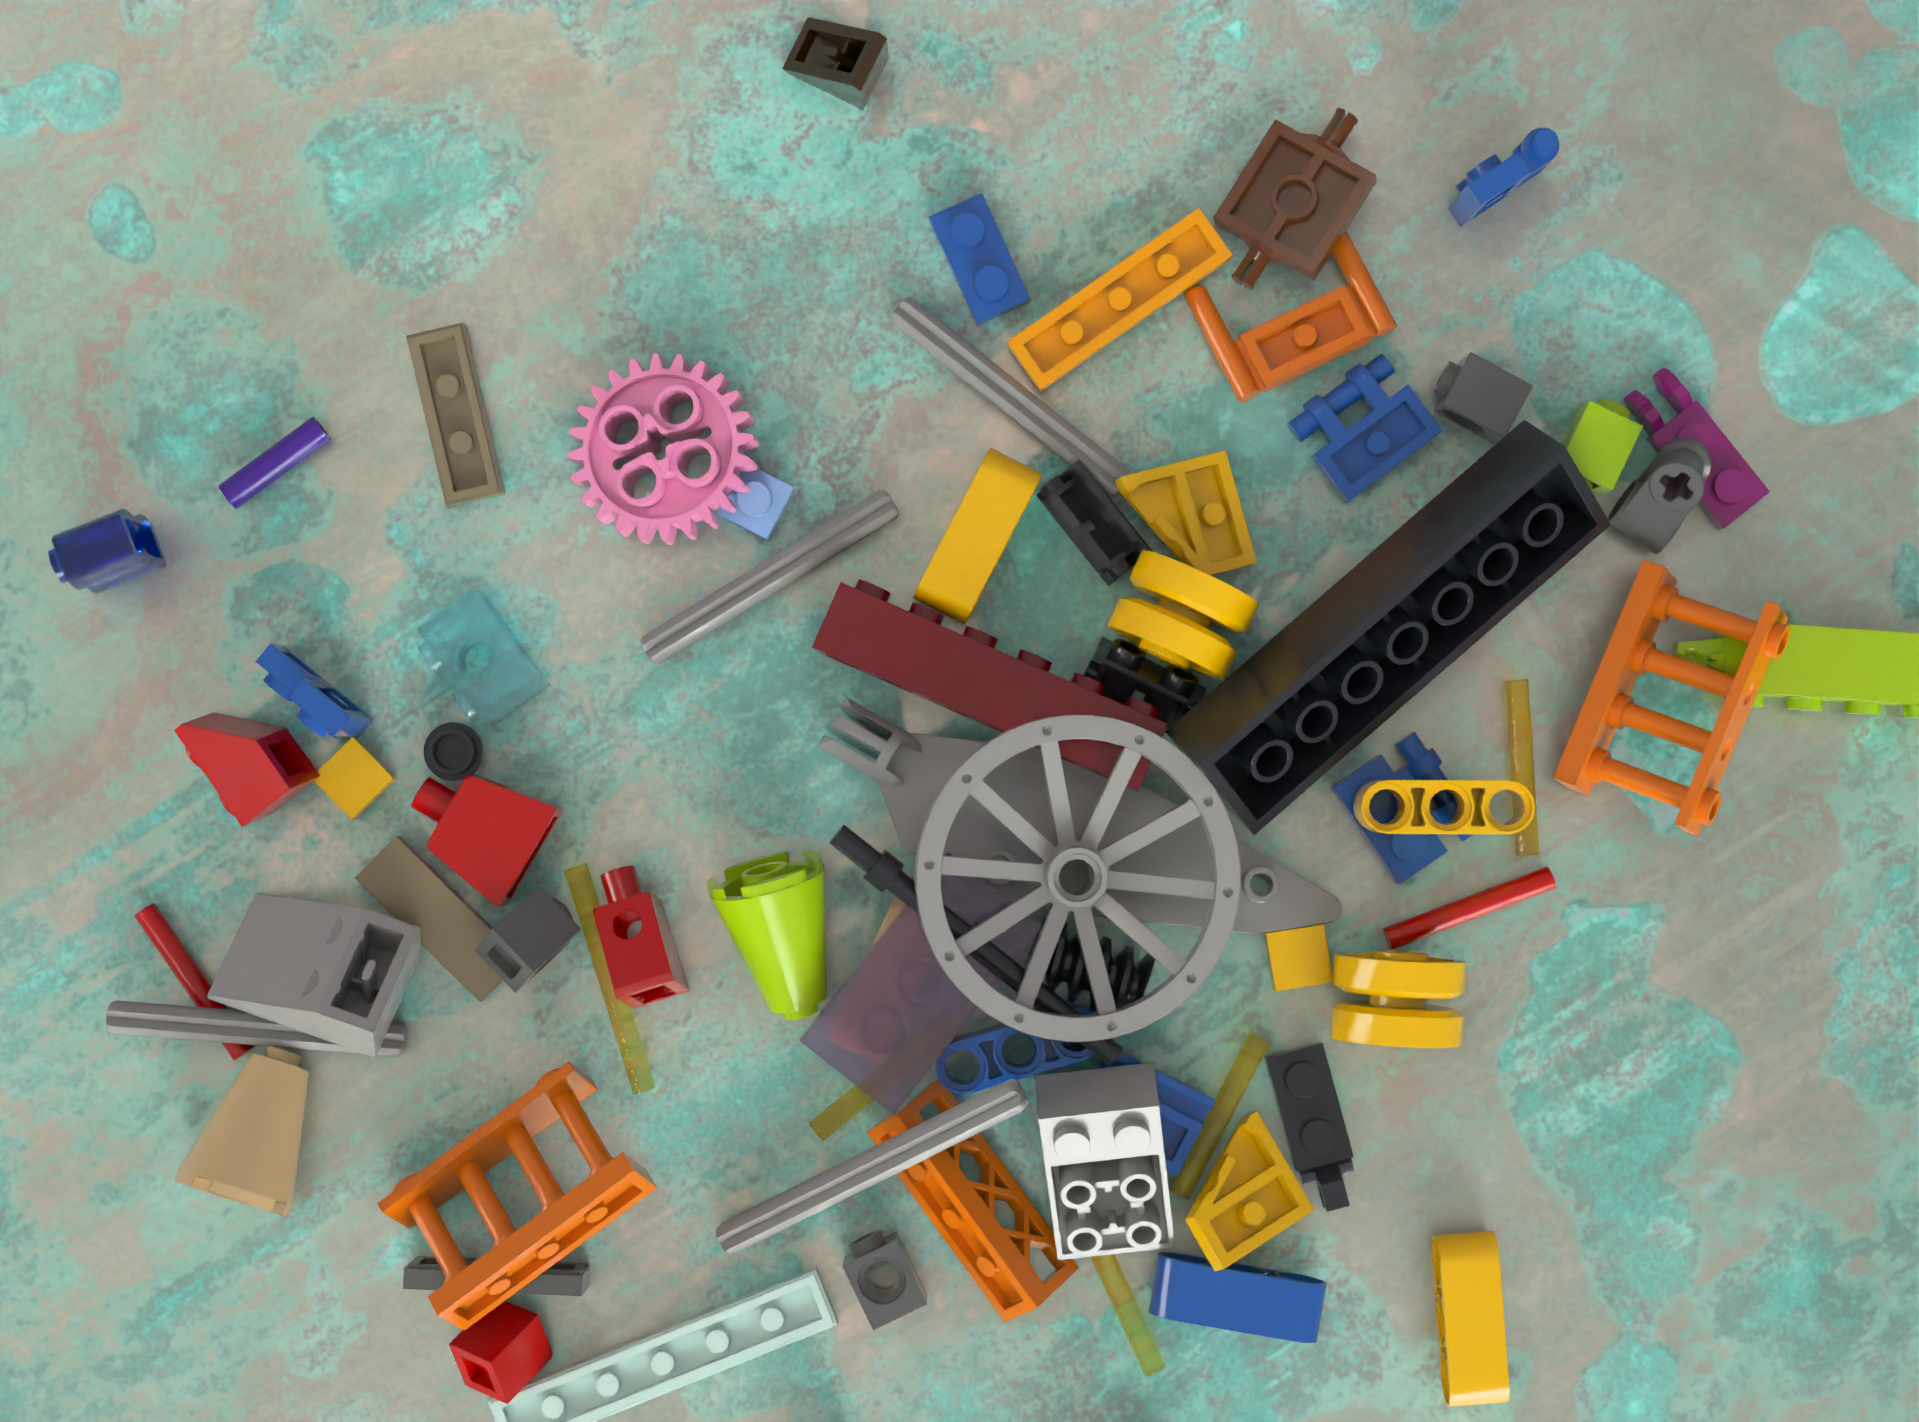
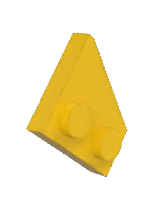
(1194, 511)
(1246, 1196)

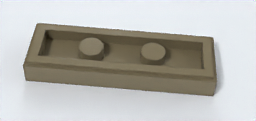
(455, 415)
(424, 899)

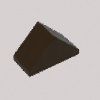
(839, 59)

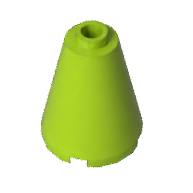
(778, 927)

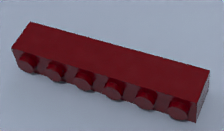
(971, 675)

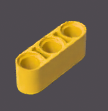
(977, 536)
(1471, 813)
(1470, 1318)

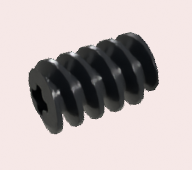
(1068, 966)

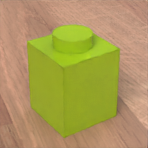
(1601, 442)

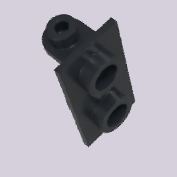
(1093, 522)
(1128, 670)

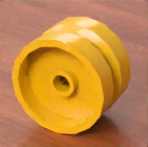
(1185, 608)
(1397, 1001)

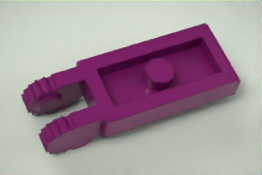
(1731, 483)

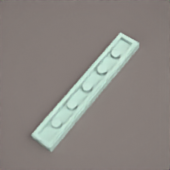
(675, 1354)

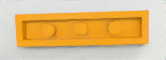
(1119, 300)

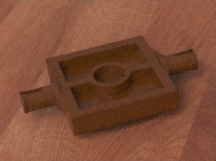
(1295, 199)

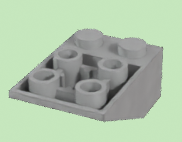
(320, 969)
(1104, 1161)

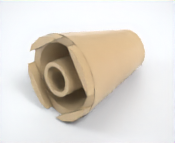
(253, 1136)

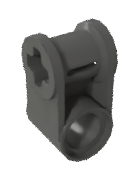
(1660, 499)

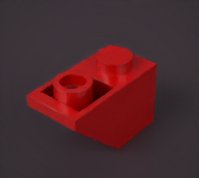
(248, 763)

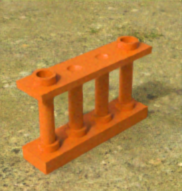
(1634, 654)
(559, 1227)

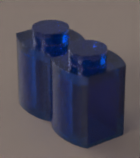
(106, 552)

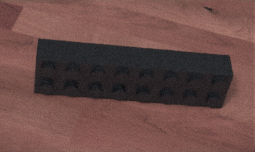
(1391, 625)

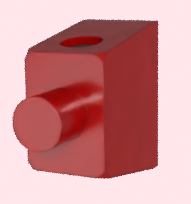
(486, 832)
(649, 963)

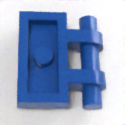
(1496, 180)
(1374, 443)
(1400, 853)

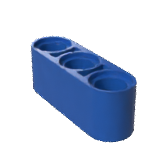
(993, 1065)
(1237, 1298)

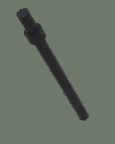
(885, 872)

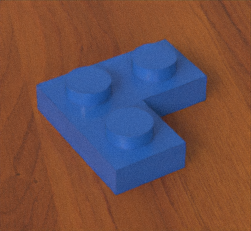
(321, 704)

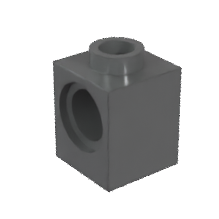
(1480, 397)
(528, 939)
(887, 1304)

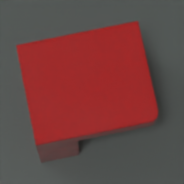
(502, 1351)

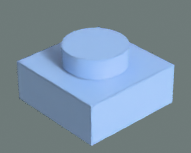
(762, 506)

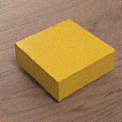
(354, 777)
(1298, 957)

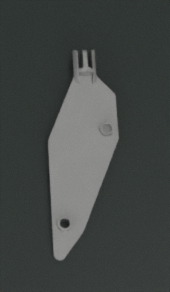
(917, 765)

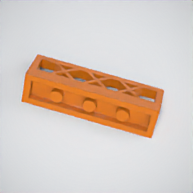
(965, 1213)

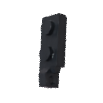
(1312, 1120)

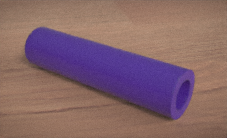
(274, 462)

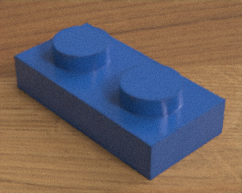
(979, 259)

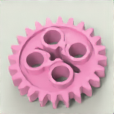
(650, 400)

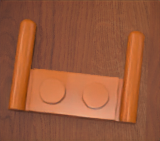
(1300, 337)

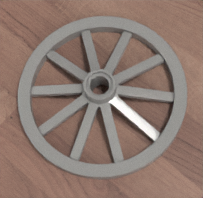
(1222, 890)

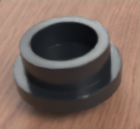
(453, 751)

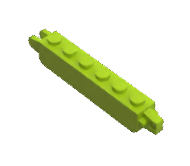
(1826, 665)

